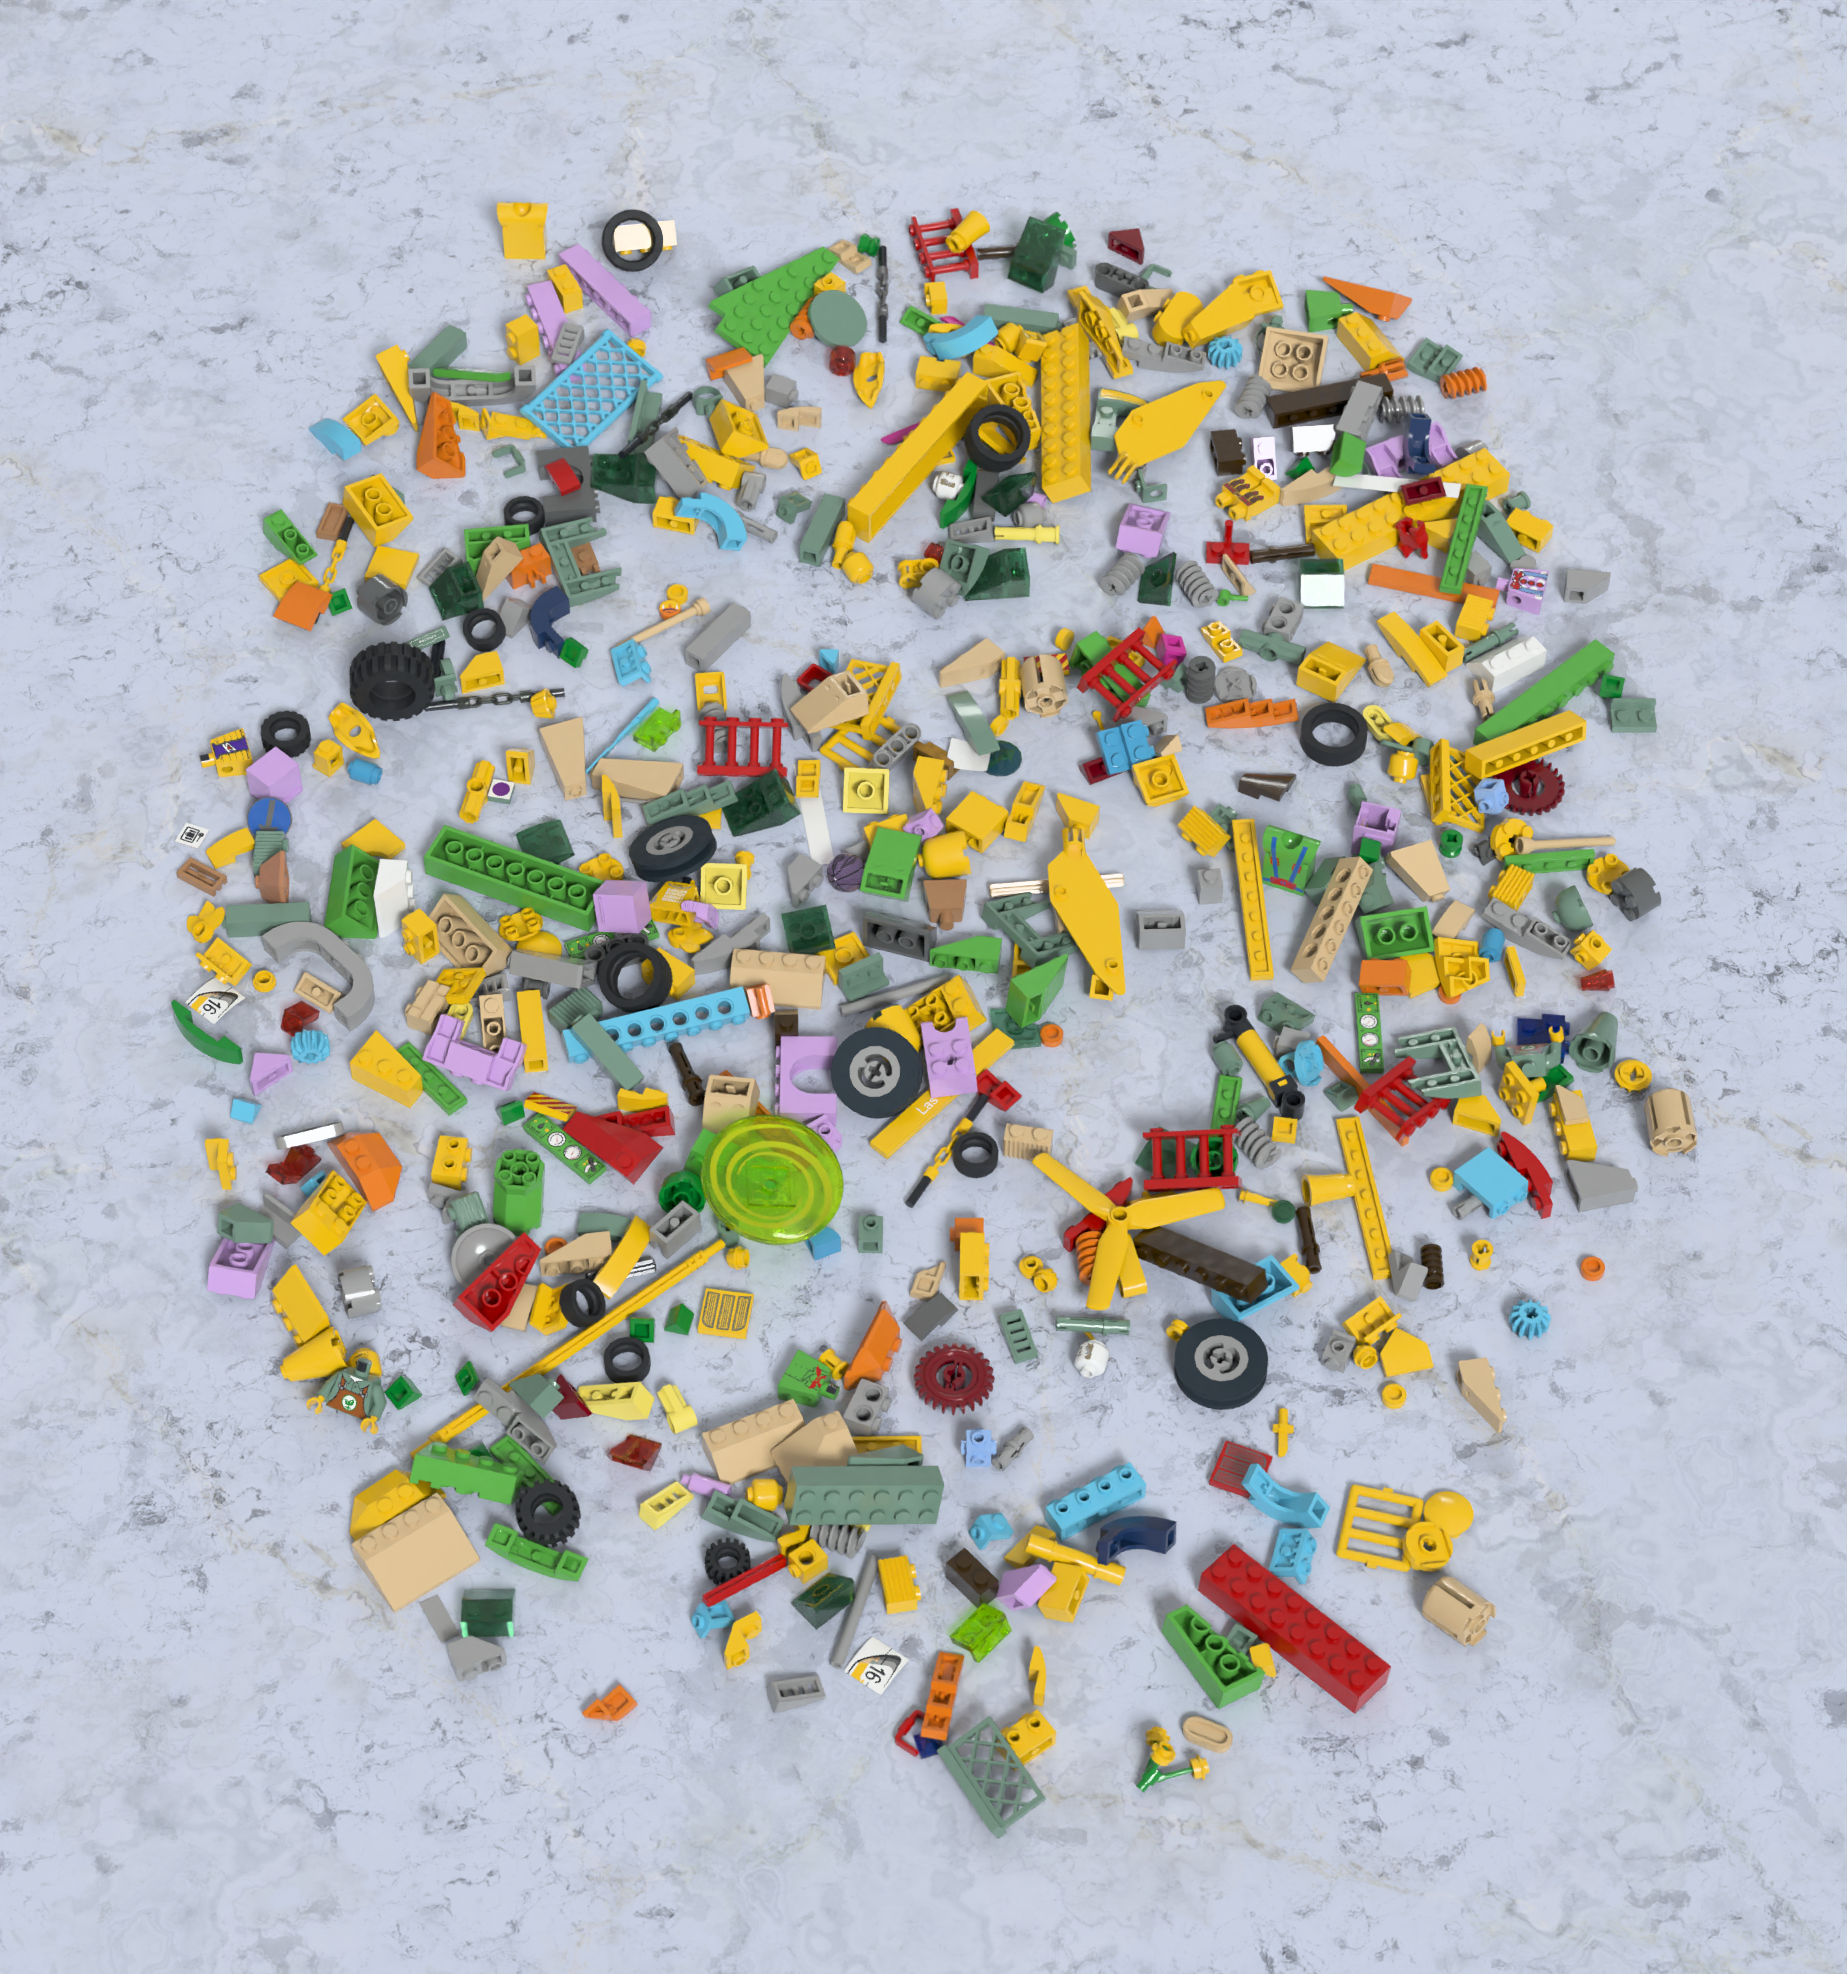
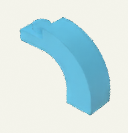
(962, 341)
(719, 515)
(1289, 1507)

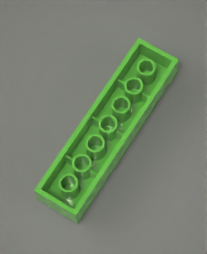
(513, 877)

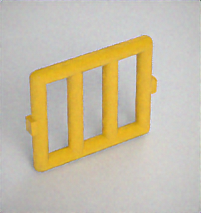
(839, 737)
(1348, 1532)

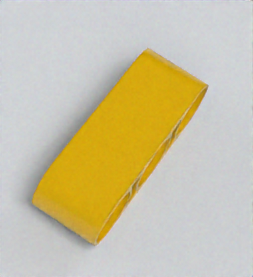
(1131, 1276)

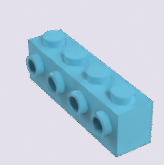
(1095, 1501)

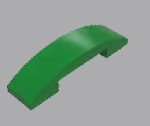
(953, 509)
(222, 1050)

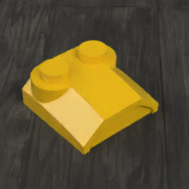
(372, 420)
(1160, 780)

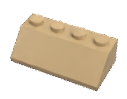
(467, 937)
(792, 977)
(745, 1445)

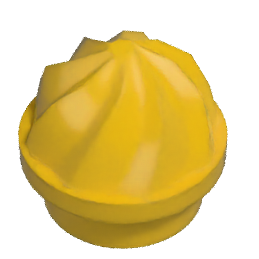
(638, 346)
(738, 1258)
(1045, 1280)
(1365, 1356)

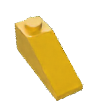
(994, 361)

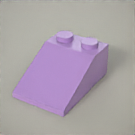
(1142, 530)
(239, 1268)

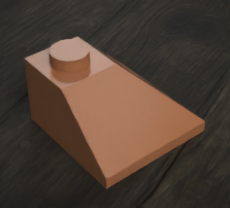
(274, 879)

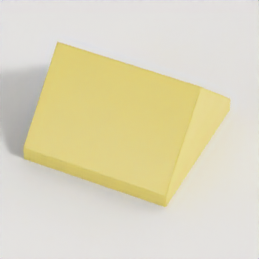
(866, 790)
(724, 885)

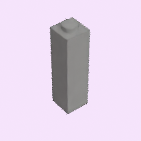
(718, 637)

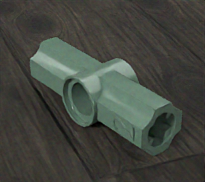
(1272, 647)

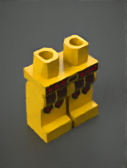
(1248, 495)

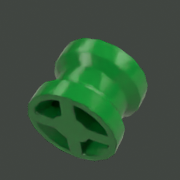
(869, 245)
(1451, 843)

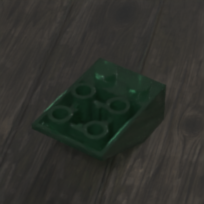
(1037, 255)
(625, 478)
(1003, 576)
(762, 805)

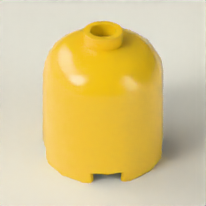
(944, 856)
(899, 1021)

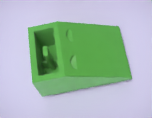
(891, 864)
(1035, 990)

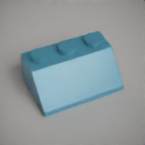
(1279, 1285)

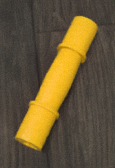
(1051, 1551)

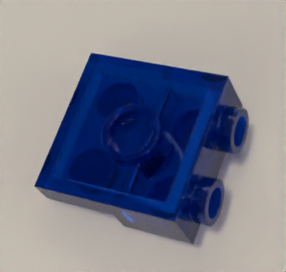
(1537, 1031)

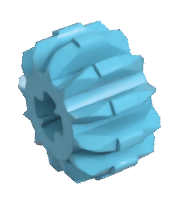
(1225, 352)
(310, 1046)
(1529, 1319)

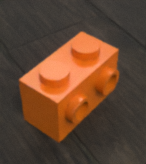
(1385, 977)

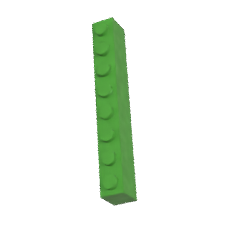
(1549, 692)

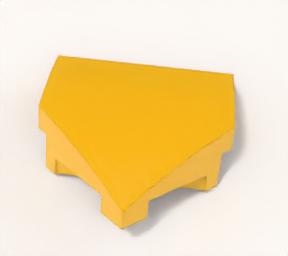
(1404, 1354)

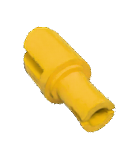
(843, 543)

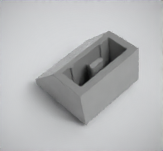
(1161, 929)

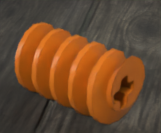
(801, 326)
(1461, 381)
(1086, 1252)

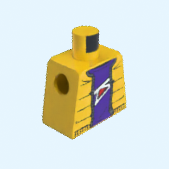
(229, 754)

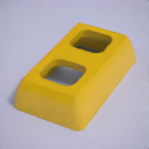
(710, 679)

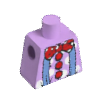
(1524, 589)

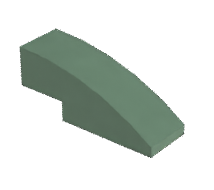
(742, 1517)

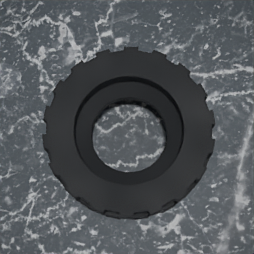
(286, 720)

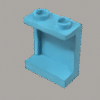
(1492, 1182)

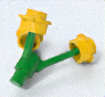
(1162, 1754)

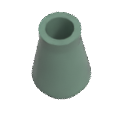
(1253, 1108)

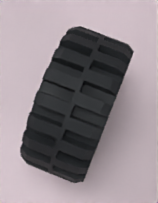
(391, 663)

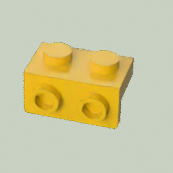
(225, 962)
(221, 1159)
(546, 1310)
(1370, 1321)

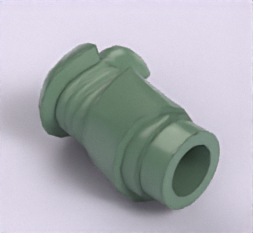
(1356, 796)

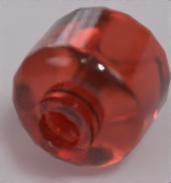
(842, 361)

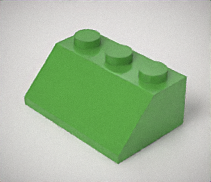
(1395, 934)

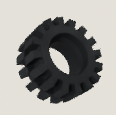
(722, 1550)

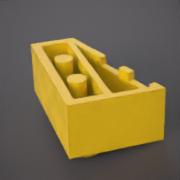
(386, 1071)

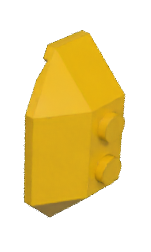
(386, 1501)

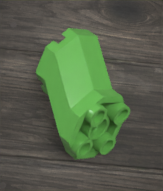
(519, 1191)

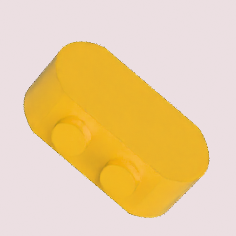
(1175, 318)

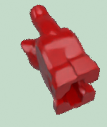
(1412, 538)

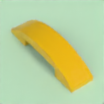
(623, 1257)

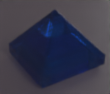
(927, 1746)

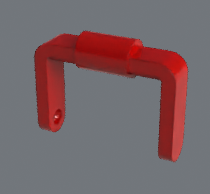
(904, 1728)

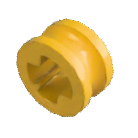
(1176, 1329)

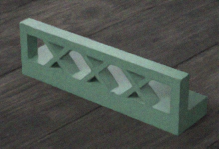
(646, 410)

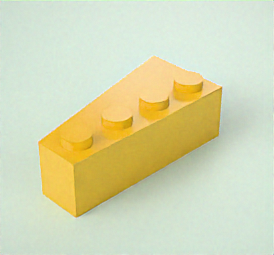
(1012, 392)

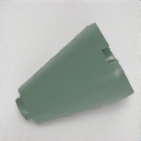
(1596, 1043)

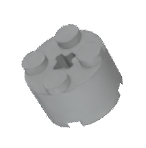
(937, 592)
(358, 1291)

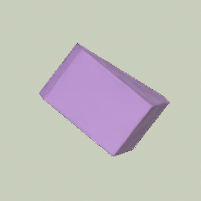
(268, 1070)

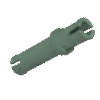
(1495, 638)
(1093, 1325)

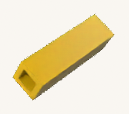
(532, 1030)

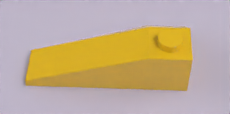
(1098, 324)

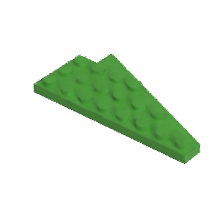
(763, 309)

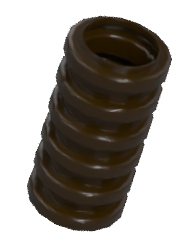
(1432, 1259)

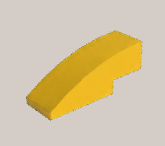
(1024, 811)

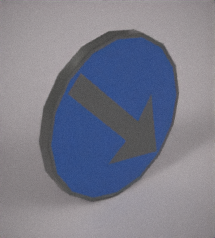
(269, 815)

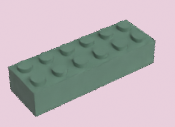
(863, 1495)

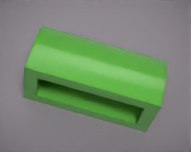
(1347, 455)

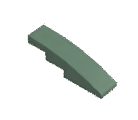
(973, 722)
(691, 803)

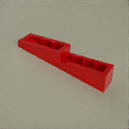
(651, 1122)

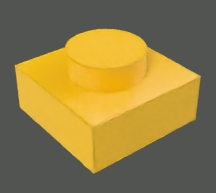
(1284, 1130)

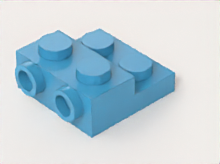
(1124, 746)

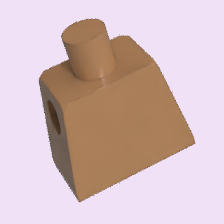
(945, 901)

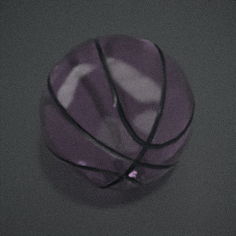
(845, 872)

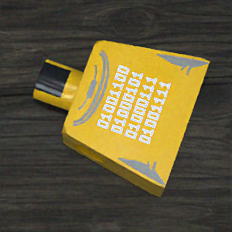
(666, 904)

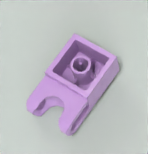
(949, 1059)

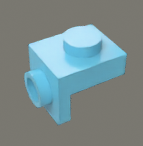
(990, 1528)

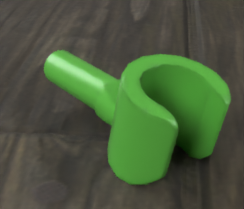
(1225, 596)

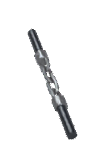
(882, 312)

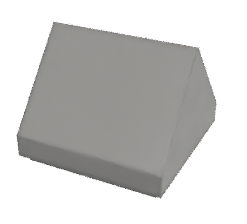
(859, 849)

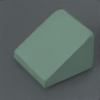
(1342, 1095)

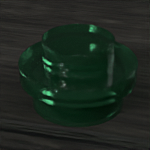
(1283, 1211)

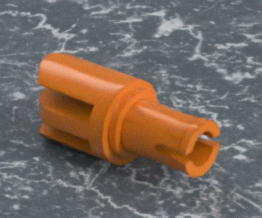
(1393, 368)

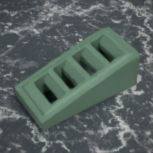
(1012, 1322)

